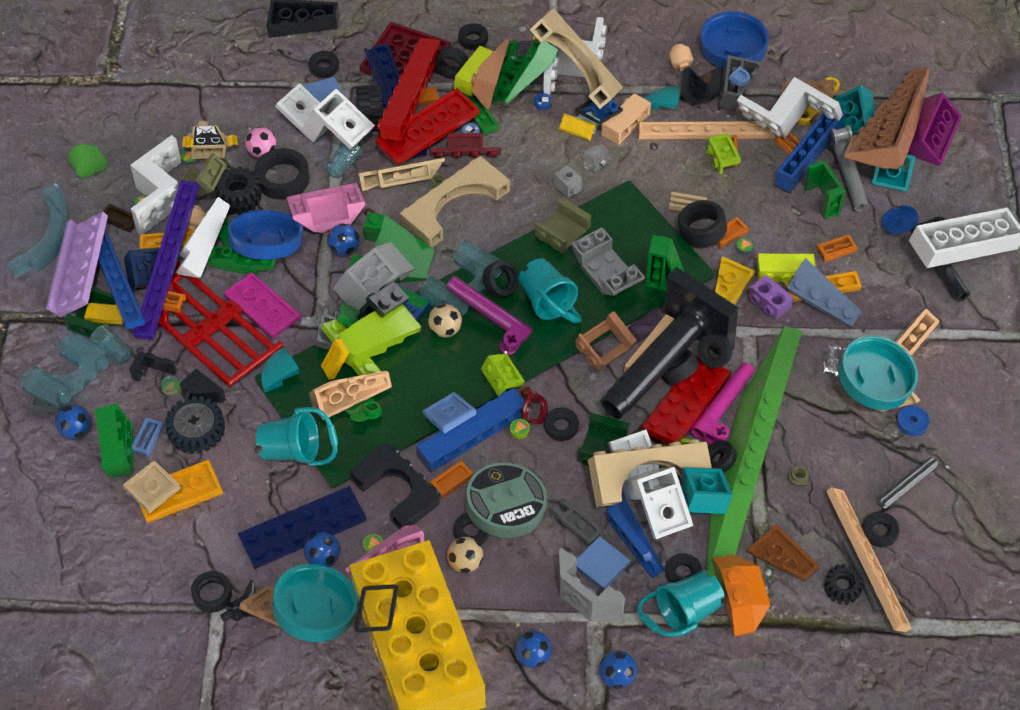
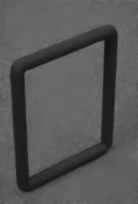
(593, 119)
(392, 610)

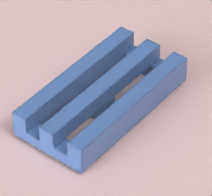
(147, 452)

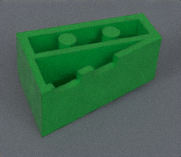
(661, 262)
(115, 440)

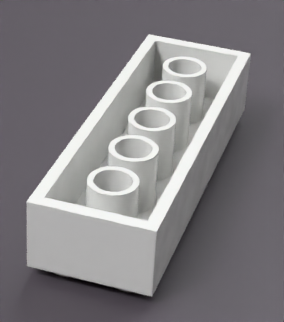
(966, 237)

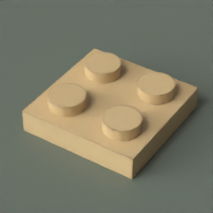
(151, 486)

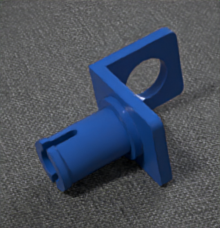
(605, 111)

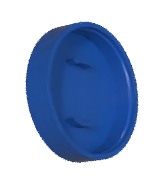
(733, 35)
(265, 234)

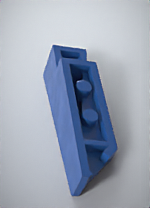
(631, 533)

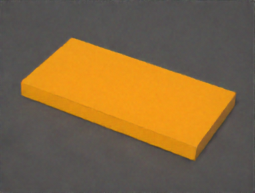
(197, 485)

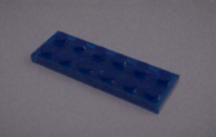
(292, 529)

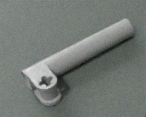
(840, 142)

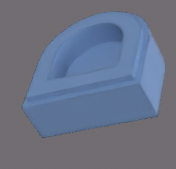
(740, 77)

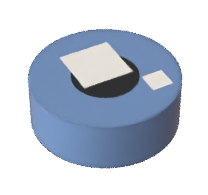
(470, 128)

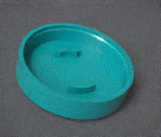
(877, 372)
(314, 602)

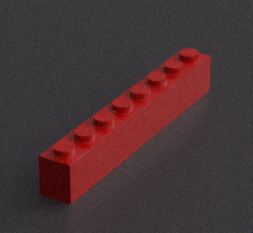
(409, 90)

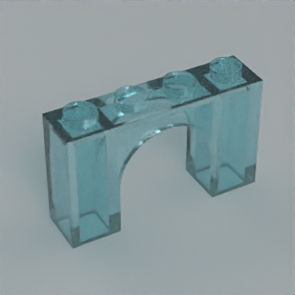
(470, 258)
(60, 389)

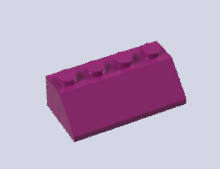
(935, 129)

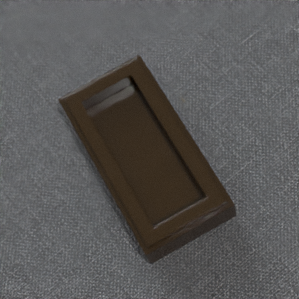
(119, 218)

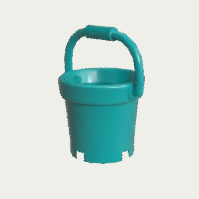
(549, 291)
(295, 437)
(684, 603)

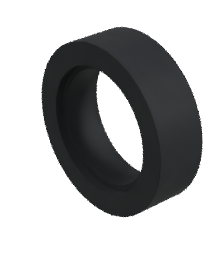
(278, 157)

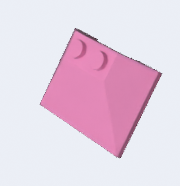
(327, 207)

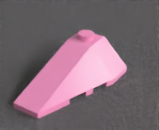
(400, 539)

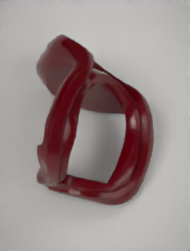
(531, 395)

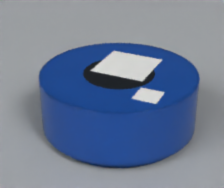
(542, 101)

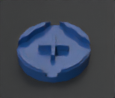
(900, 220)

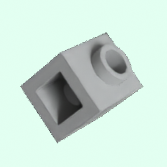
(567, 181)

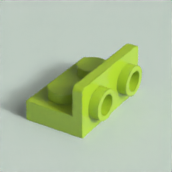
(722, 152)
(501, 373)

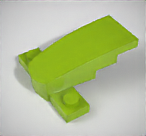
(372, 336)

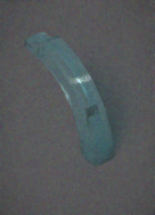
(50, 244)

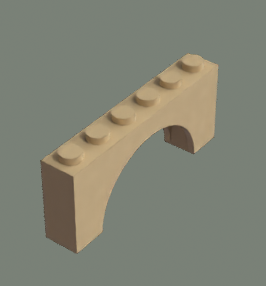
(601, 82)
(475, 178)
(611, 470)

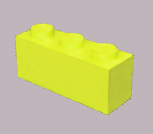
(464, 76)
(780, 267)

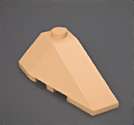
(346, 392)

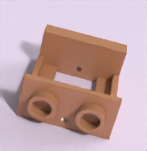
(621, 332)

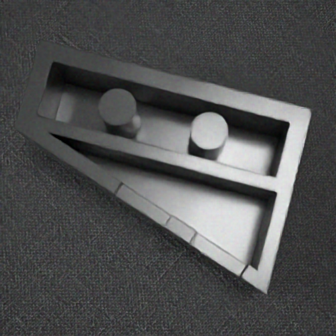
(730, 91)

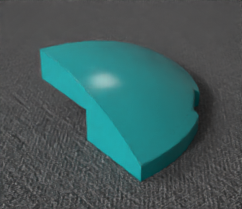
(665, 97)
(278, 368)

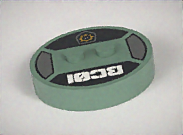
(505, 500)

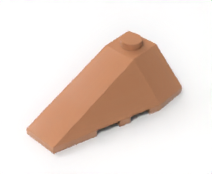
(488, 75)

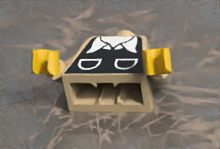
(207, 140)

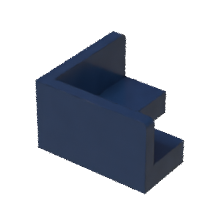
(139, 265)

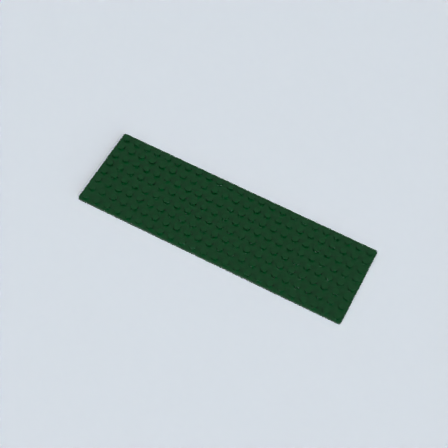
(433, 367)

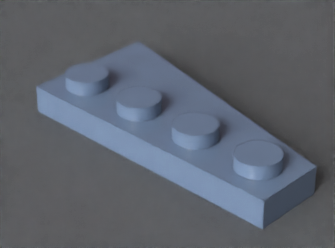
(819, 292)

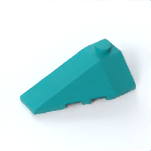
(858, 107)

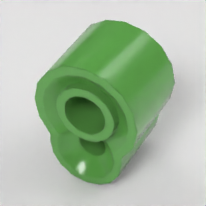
(87, 160)

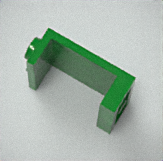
(821, 176)

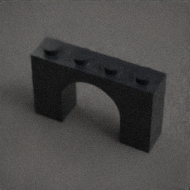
(388, 462)

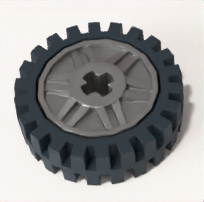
(194, 425)

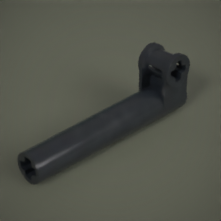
(948, 272)

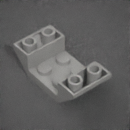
(603, 264)
(370, 273)
(605, 607)

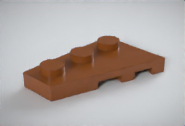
(784, 553)

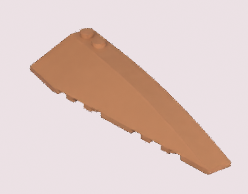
(891, 130)

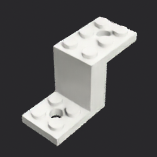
(566, 66)
(790, 108)
(329, 114)
(152, 180)
(655, 488)

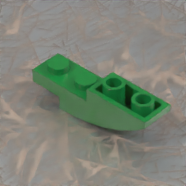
(227, 259)

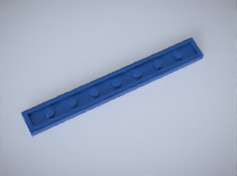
(119, 285)

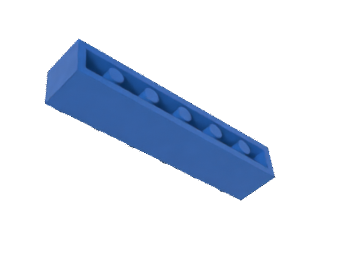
(806, 152)
(488, 421)

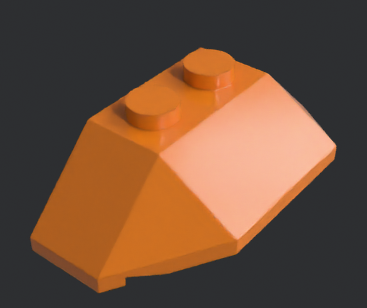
(743, 591)

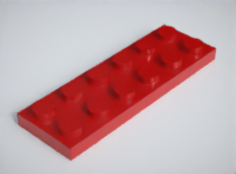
(430, 126)
(685, 403)

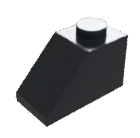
(200, 385)

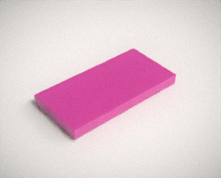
(262, 305)

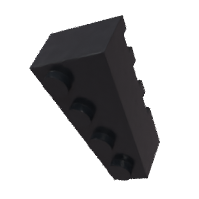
(301, 16)

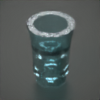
(342, 160)
(107, 339)

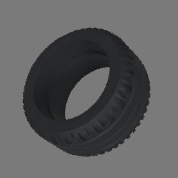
(702, 210)

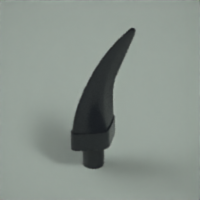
(233, 607)

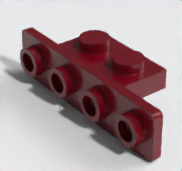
(465, 145)

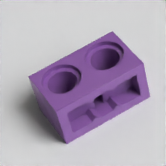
(770, 297)

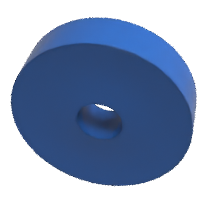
(913, 428)

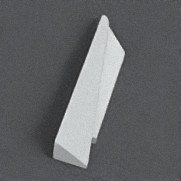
(202, 240)

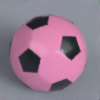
(260, 141)

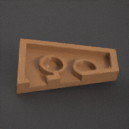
(260, 604)

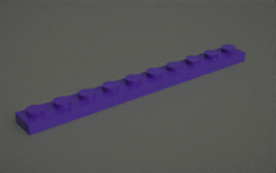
(167, 259)

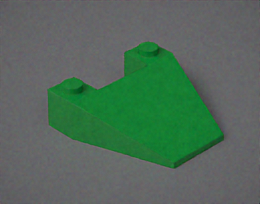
(521, 70)
(385, 230)

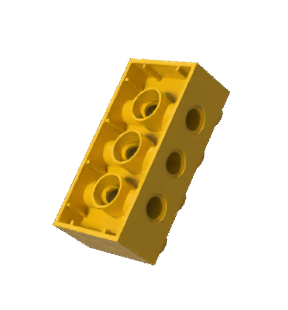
(421, 607)

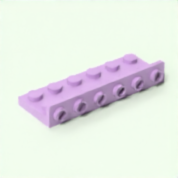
(76, 265)

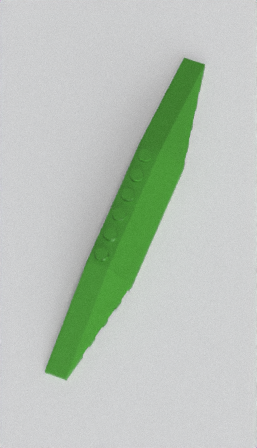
(751, 439)

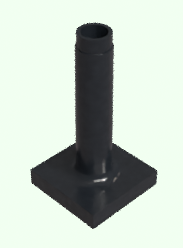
(695, 314)

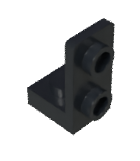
(144, 360)

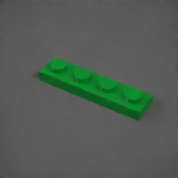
(484, 119)

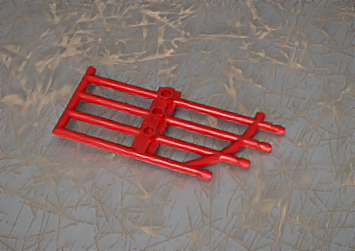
(216, 321)

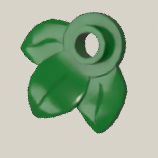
(364, 410)

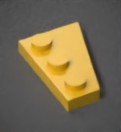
(732, 279)

